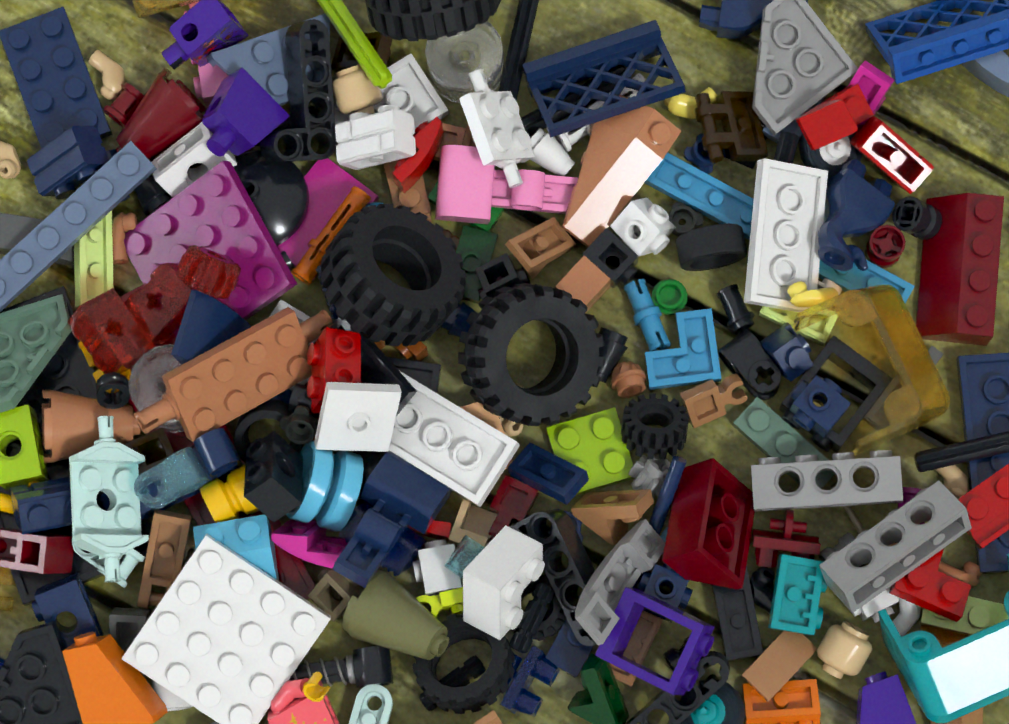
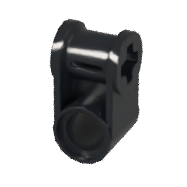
(748, 360)

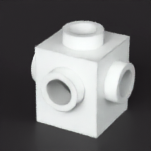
(644, 227)

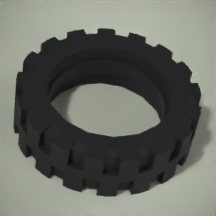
(477, 693)

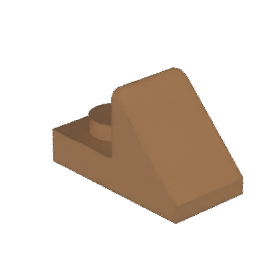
(540, 246)
(611, 511)

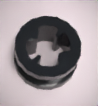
(112, 381)

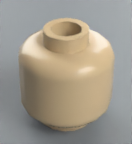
(355, 91)
(844, 650)

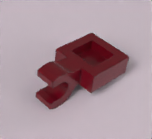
(511, 504)

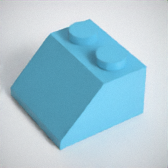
(247, 537)

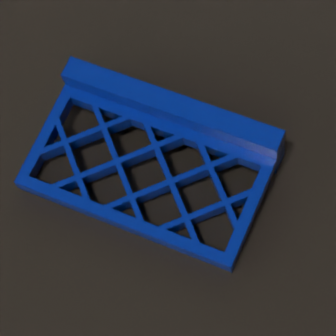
(937, 45)

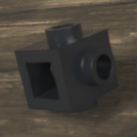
(498, 274)

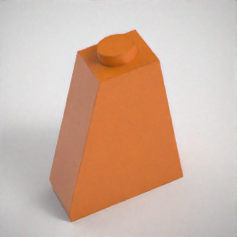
(108, 686)

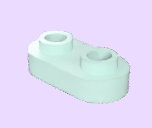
(363, 715)

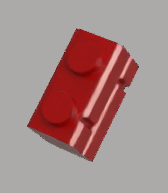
(891, 154)

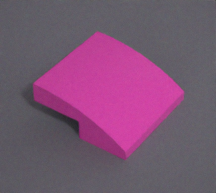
(309, 542)

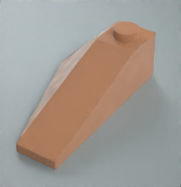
(614, 167)

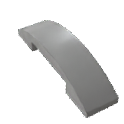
(620, 569)

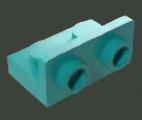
(797, 595)

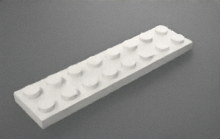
(445, 440)

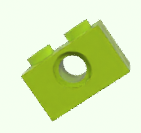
(28, 464)

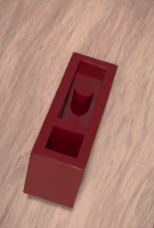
(36, 551)

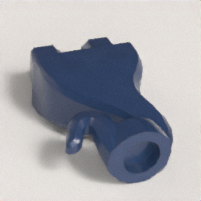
(733, 18)
(854, 211)

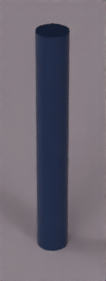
(667, 493)

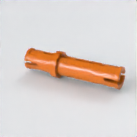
(307, 266)

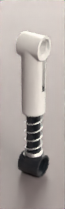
(364, 668)

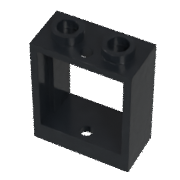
(855, 366)

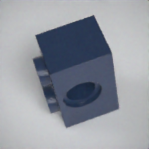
(70, 596)

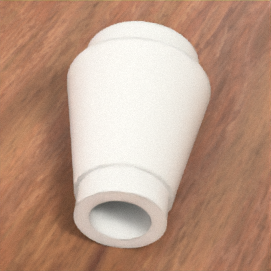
(550, 154)

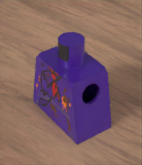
(202, 31)

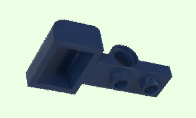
(400, 499)

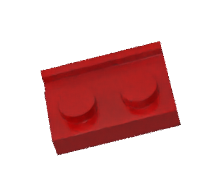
(988, 508)

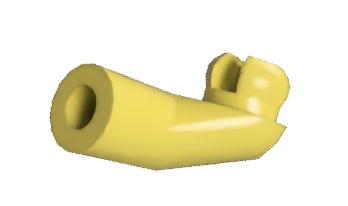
(803, 298)

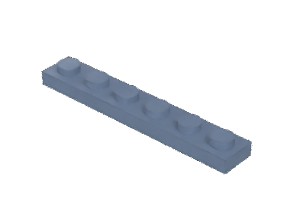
(72, 221)

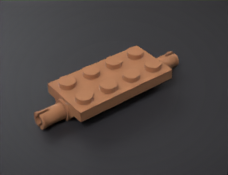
(236, 374)

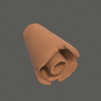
(72, 424)

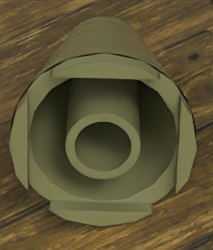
(394, 619)

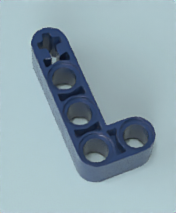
(215, 455)

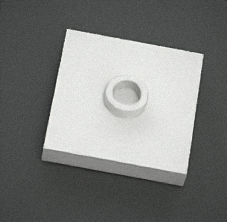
(357, 416)

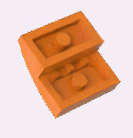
(793, 704)

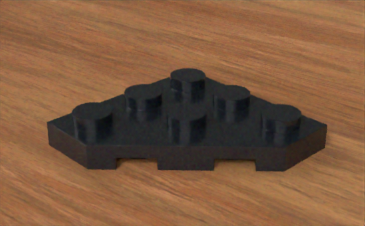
(36, 680)

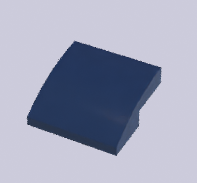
(205, 326)

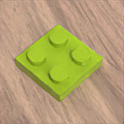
(595, 446)

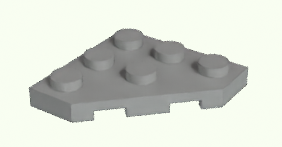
(795, 63)

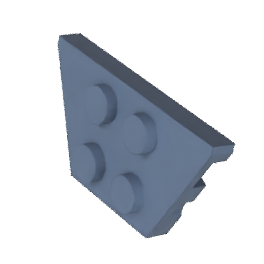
(264, 60)

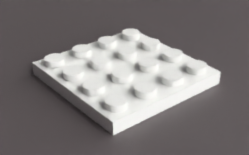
(226, 635)

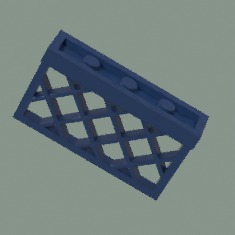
(594, 61)

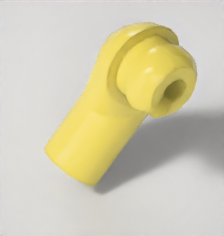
(684, 105)

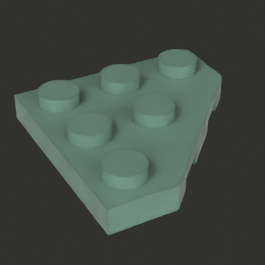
(27, 344)

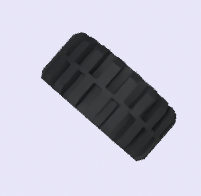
(427, 18)
(374, 301)
(574, 362)

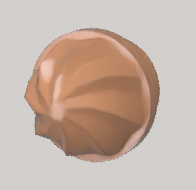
(628, 379)

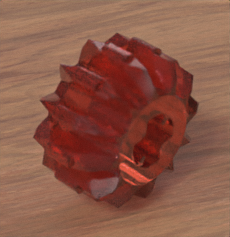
(208, 272)

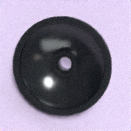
(278, 195)

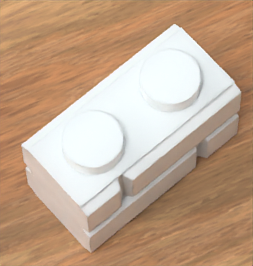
(375, 138)

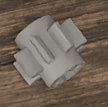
(649, 474)

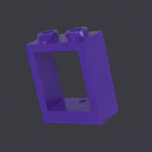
(629, 611)

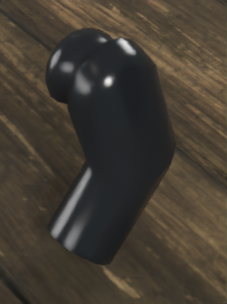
(762, 587)

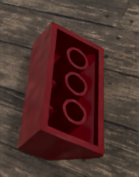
(961, 270)

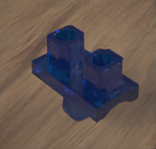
(534, 666)

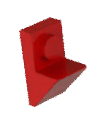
(835, 117)

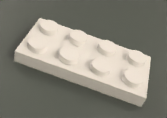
(784, 232)

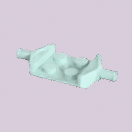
(112, 470)

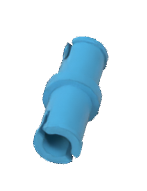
(647, 315)

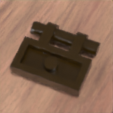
(740, 124)

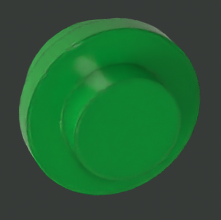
(669, 296)

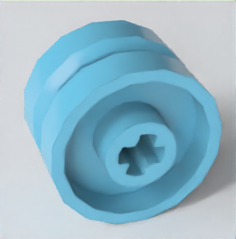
(328, 487)

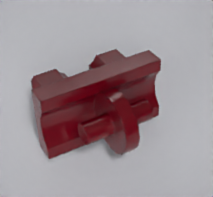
(769, 542)

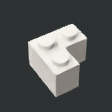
(497, 581)

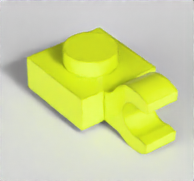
(445, 600)

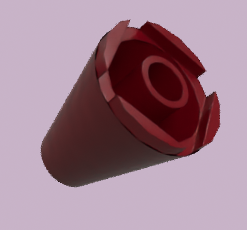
(162, 116)

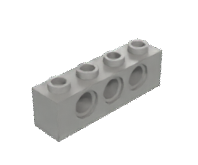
(885, 489)
(915, 544)

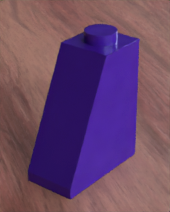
(883, 701)

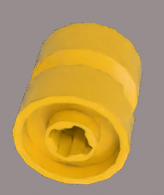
(227, 498)

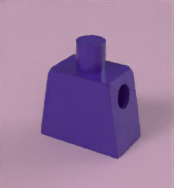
(241, 115)

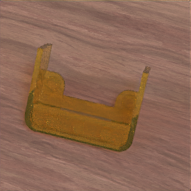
(922, 391)

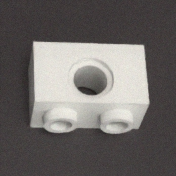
(174, 163)

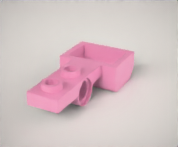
(470, 190)

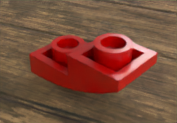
(427, 142)

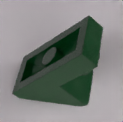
(602, 698)

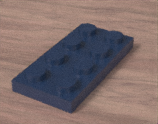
(53, 76)

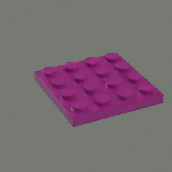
(223, 219)

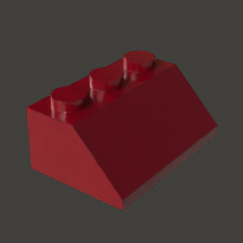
(710, 526)

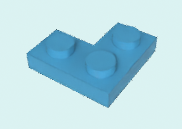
(694, 360)

